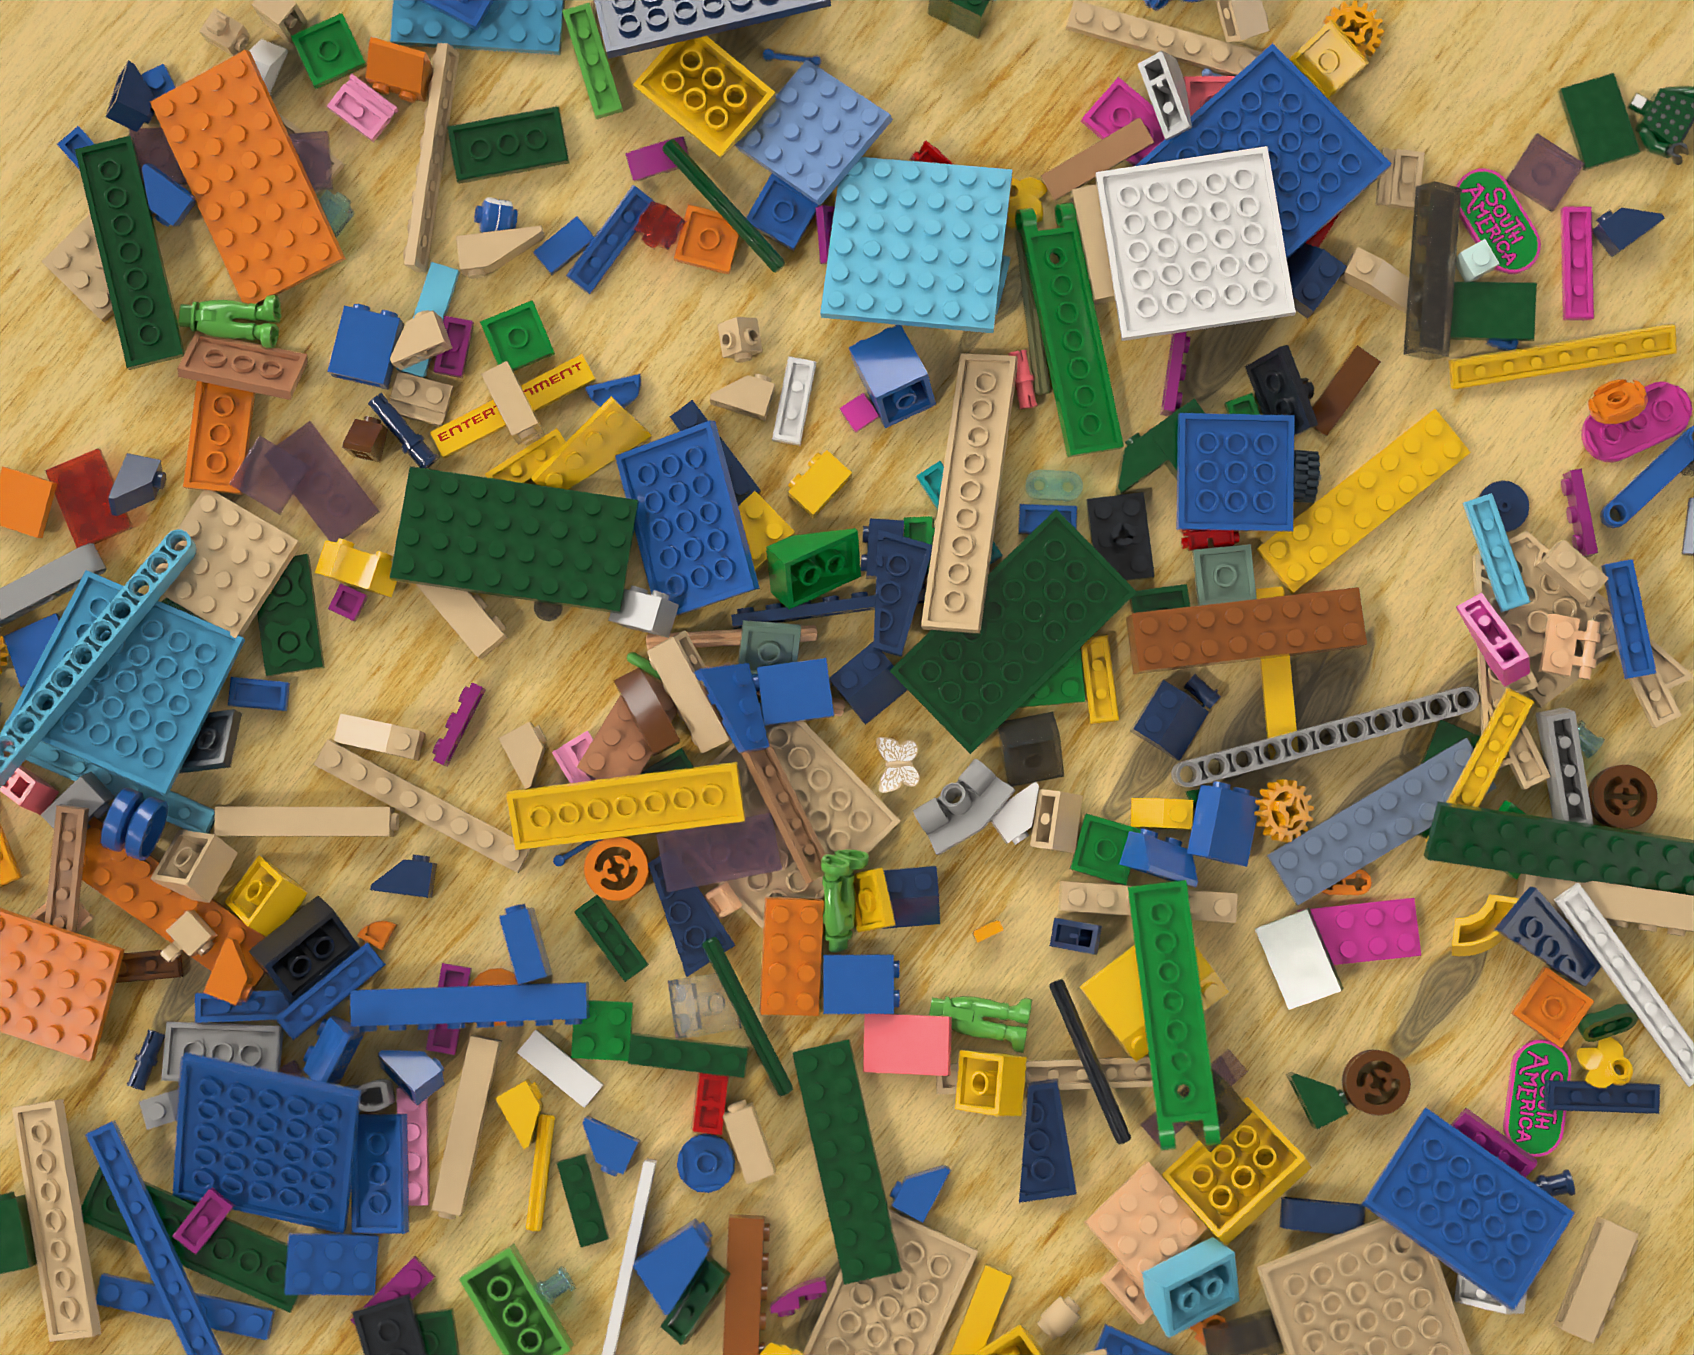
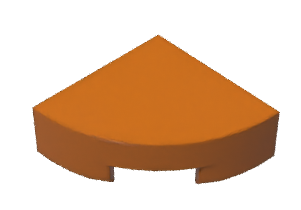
(378, 933)

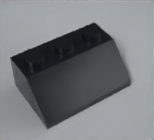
(304, 949)

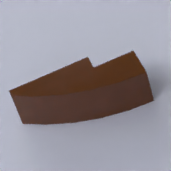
(1343, 389)
(647, 711)

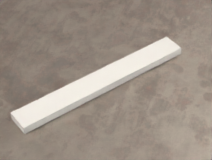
(1629, 979)
(629, 1257)

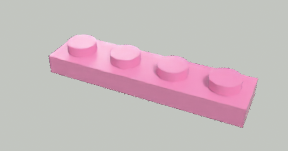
(417, 1148)

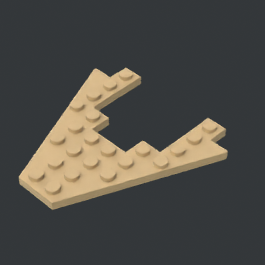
(1529, 627)

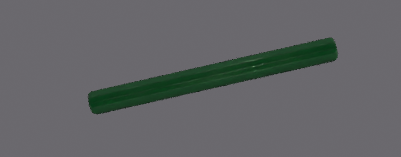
(723, 205)
(747, 1016)

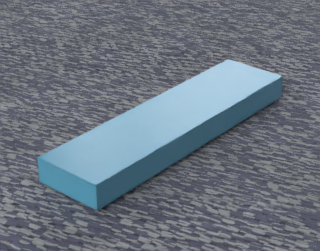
(436, 297)
(1496, 552)

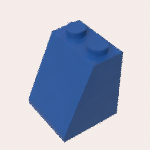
(893, 375)
(673, 1262)

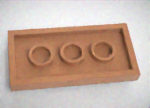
(242, 365)
(619, 744)

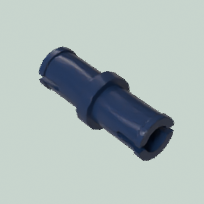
(146, 1060)

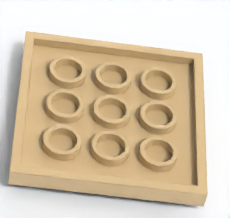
(233, 563)

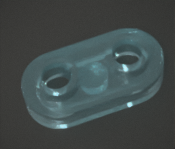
(1053, 483)

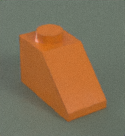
(230, 975)

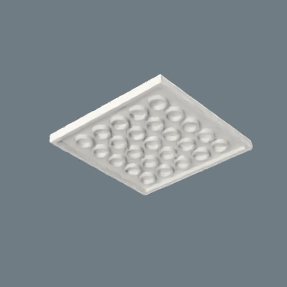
(1195, 243)

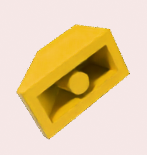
(1161, 813)
(522, 1110)

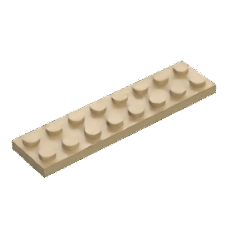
(56, 1221)

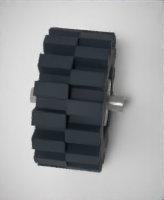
(1306, 475)

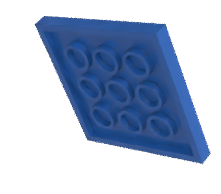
(1235, 472)

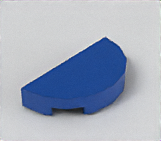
(622, 390)

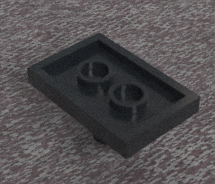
(1282, 389)
(1122, 534)
(214, 743)

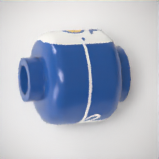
(495, 215)

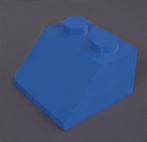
(1159, 857)

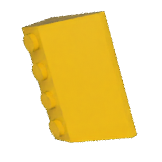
(706, 92)
(1118, 999)
(1239, 1176)

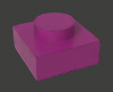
(348, 602)

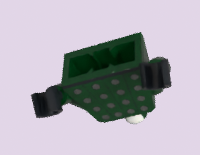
(1665, 120)

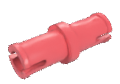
(1024, 381)

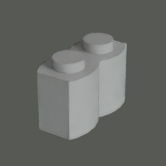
(375, 1095)

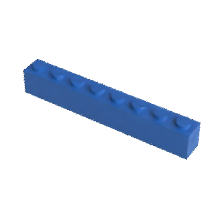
(469, 1005)

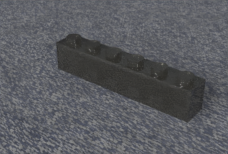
(1432, 271)

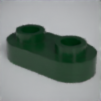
(1607, 1022)

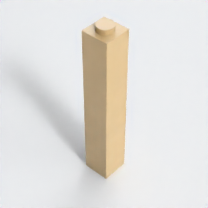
(305, 822)
(466, 1126)

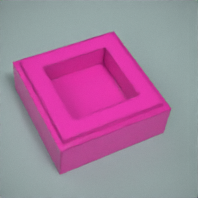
(859, 412)

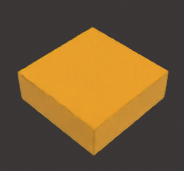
(987, 931)

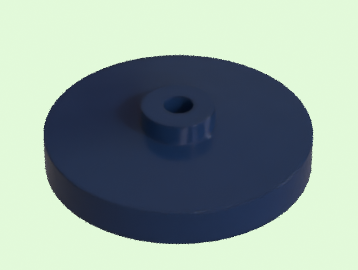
(1510, 501)

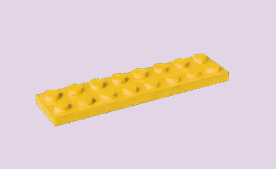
(1363, 501)
(626, 806)

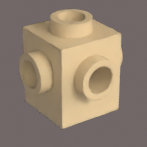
(740, 338)

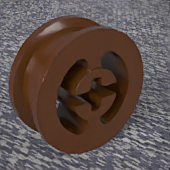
(1622, 776)
(1395, 1070)

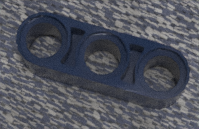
(1320, 1215)

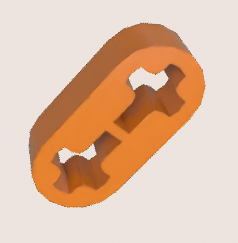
(1344, 889)

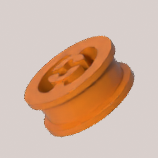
(595, 877)

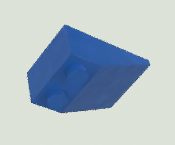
(333, 1050)

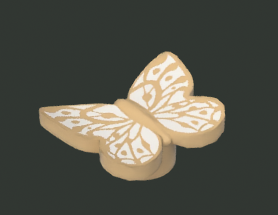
(898, 764)

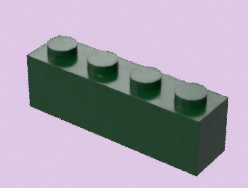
(688, 1055)

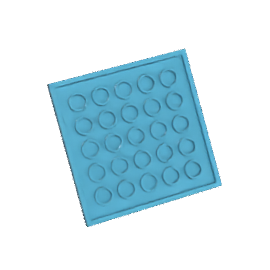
(917, 245)

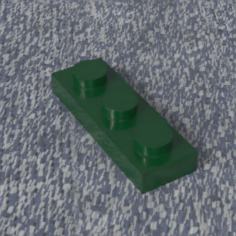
(611, 938)
(583, 1200)
(695, 1300)

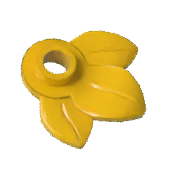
(1026, 196)
(1601, 1062)

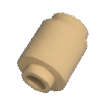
(1059, 1317)

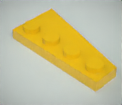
(592, 446)

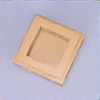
(723, 900)

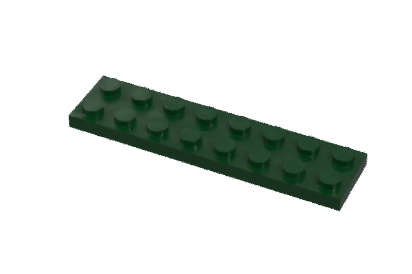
(130, 252)
(847, 1162)
(230, 1256)

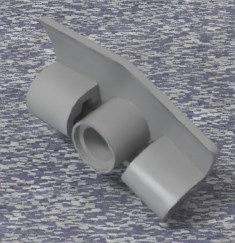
(980, 801)

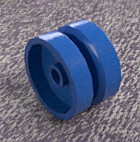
(134, 824)

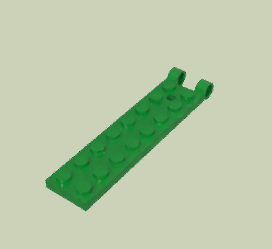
(1070, 333)
(1173, 1009)

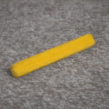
(540, 1172)

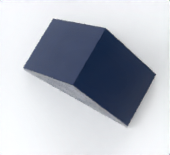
(1075, 936)

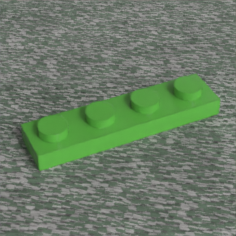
(592, 61)

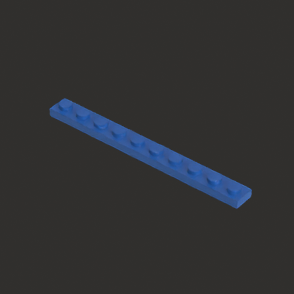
(152, 1241)

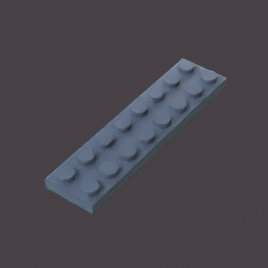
(1369, 826)

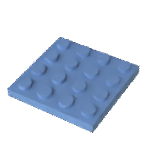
(814, 132)

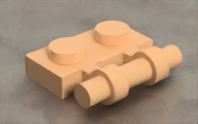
(1560, 646)

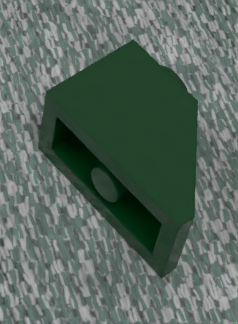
(1138, 461)
(1319, 1100)

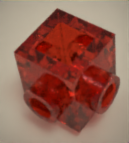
(659, 226)

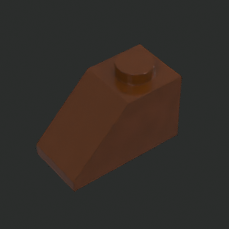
(366, 439)

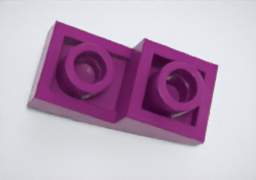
(652, 160)
(789, 1300)

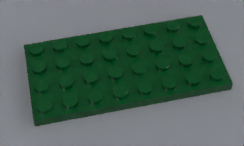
(514, 540)
(1034, 618)

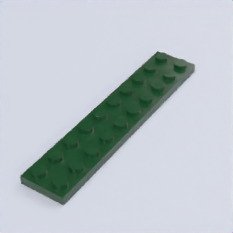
(1559, 849)

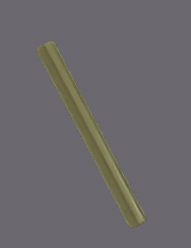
(1035, 339)

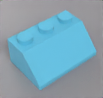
(1192, 1285)

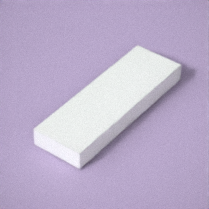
(794, 401)
(560, 1068)

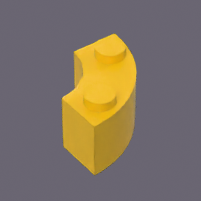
(356, 568)
(1477, 932)

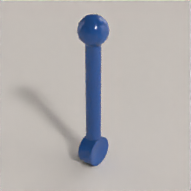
(769, 55)
(559, 860)

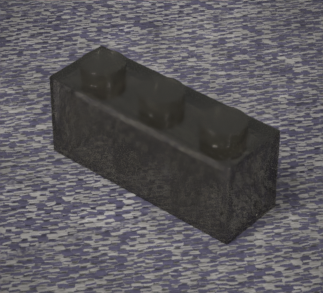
(1245, 1336)

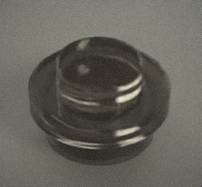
(547, 611)

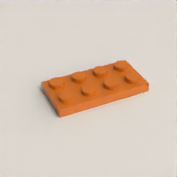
(218, 437)
(791, 956)

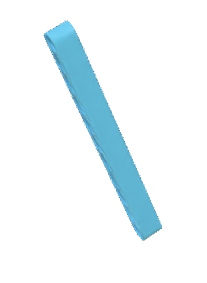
(100, 650)

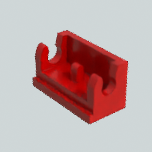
(709, 1103)

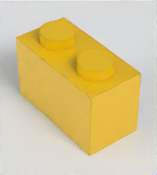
(819, 483)

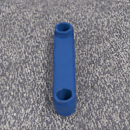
(1650, 480)

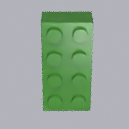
(514, 1307)

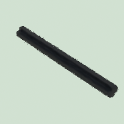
(1090, 1061)

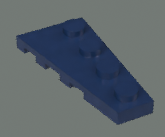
(690, 921)
(1046, 1151)

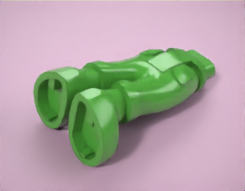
(217, 318)
(840, 895)
(968, 1016)

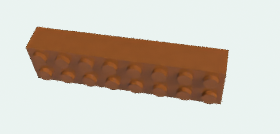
(1246, 630)

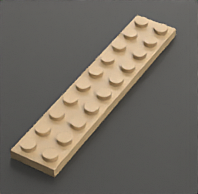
(969, 493)

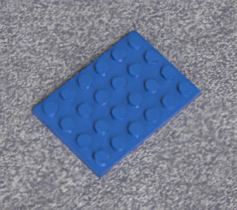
(688, 518)
(1468, 1209)

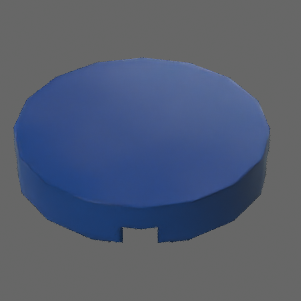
(706, 1163)

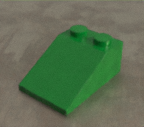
(812, 565)

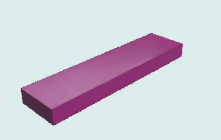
(1577, 263)

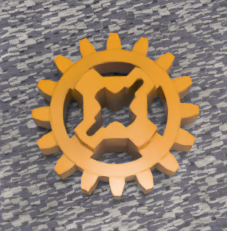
(1359, 21)
(1284, 810)

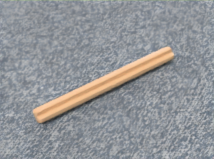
(723, 637)

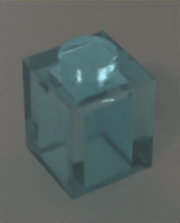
(336, 210)

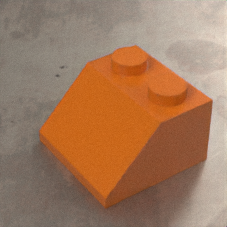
(398, 70)

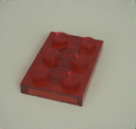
(83, 498)

